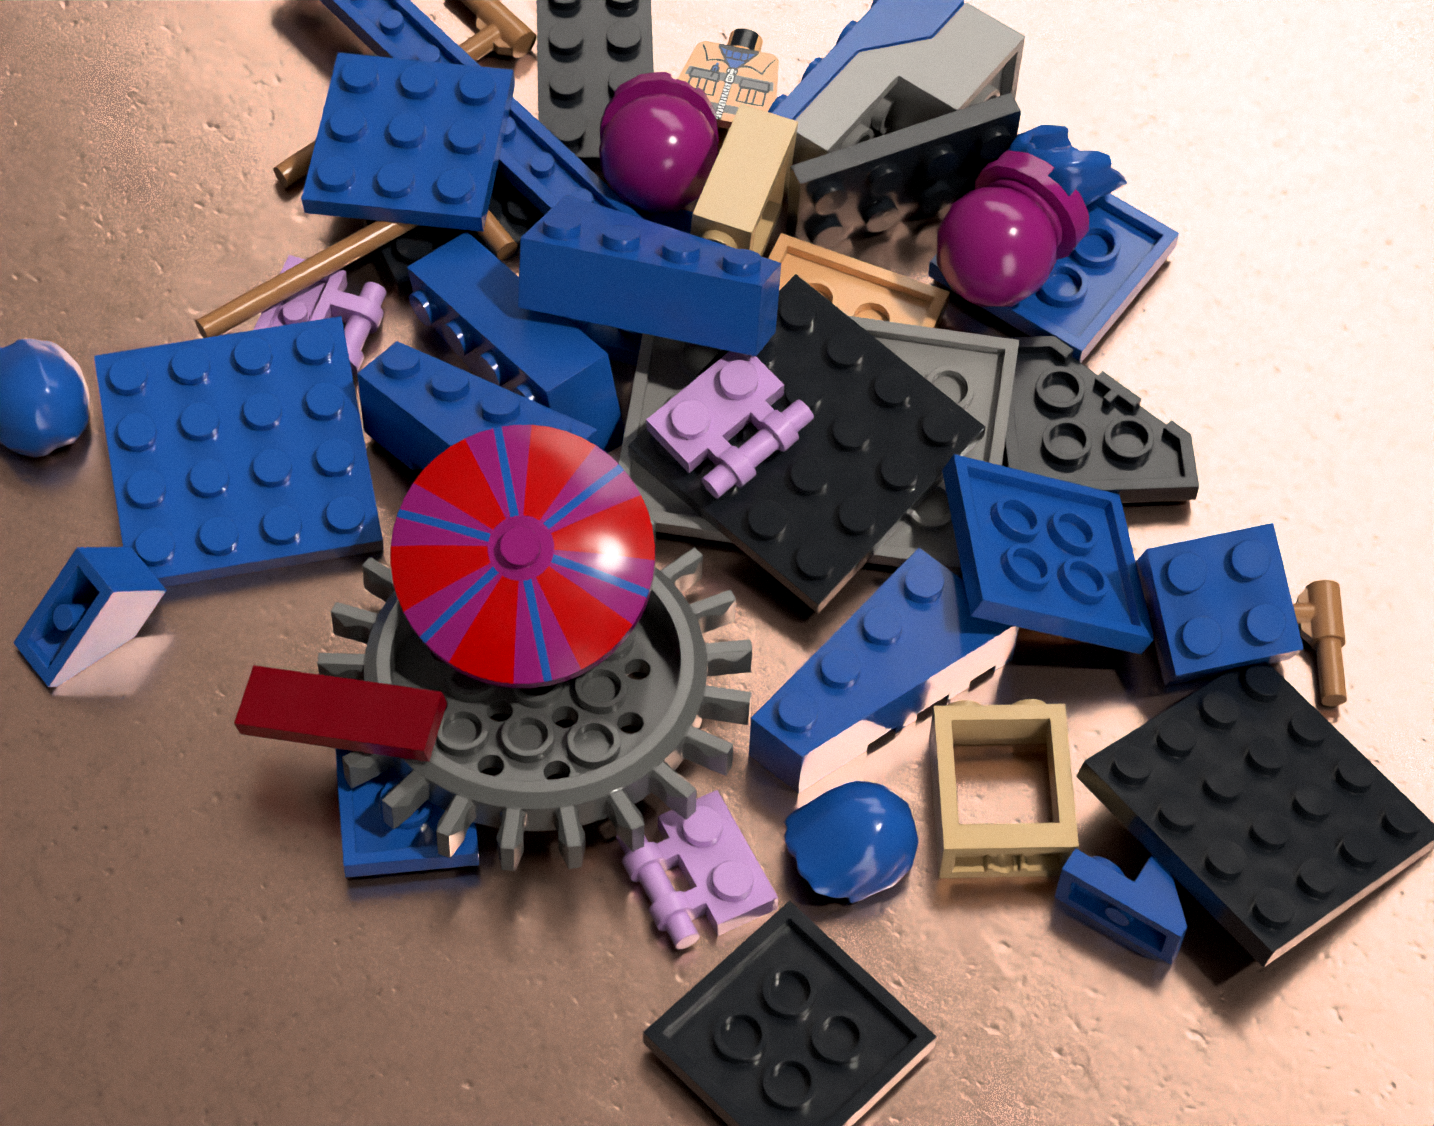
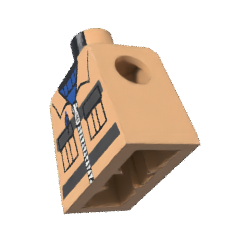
(733, 75)

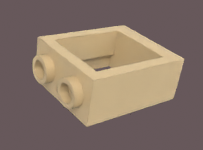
(747, 181)
(1008, 847)

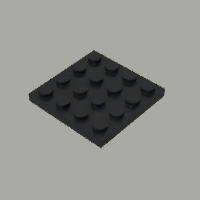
(857, 465)
(1259, 808)

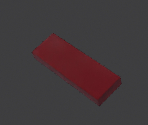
(341, 713)

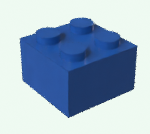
(1219, 603)

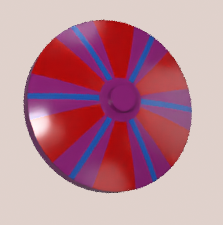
(523, 556)

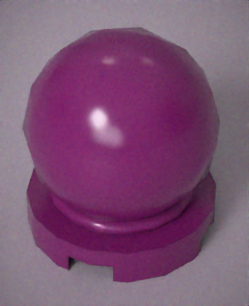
(658, 142)
(1009, 231)

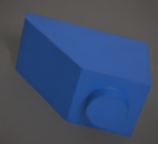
(88, 612)

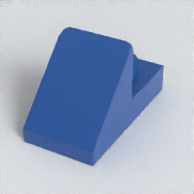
(1140, 911)

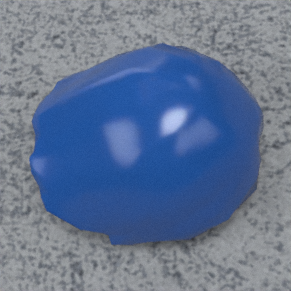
(1073, 168)
(40, 397)
(853, 840)

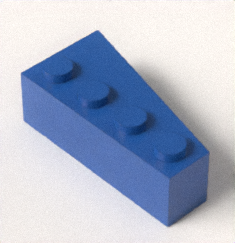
(647, 278)
(535, 354)
(426, 405)
(878, 673)

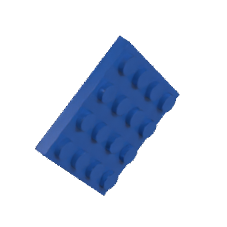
(238, 452)

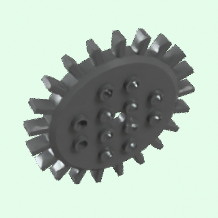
(602, 764)

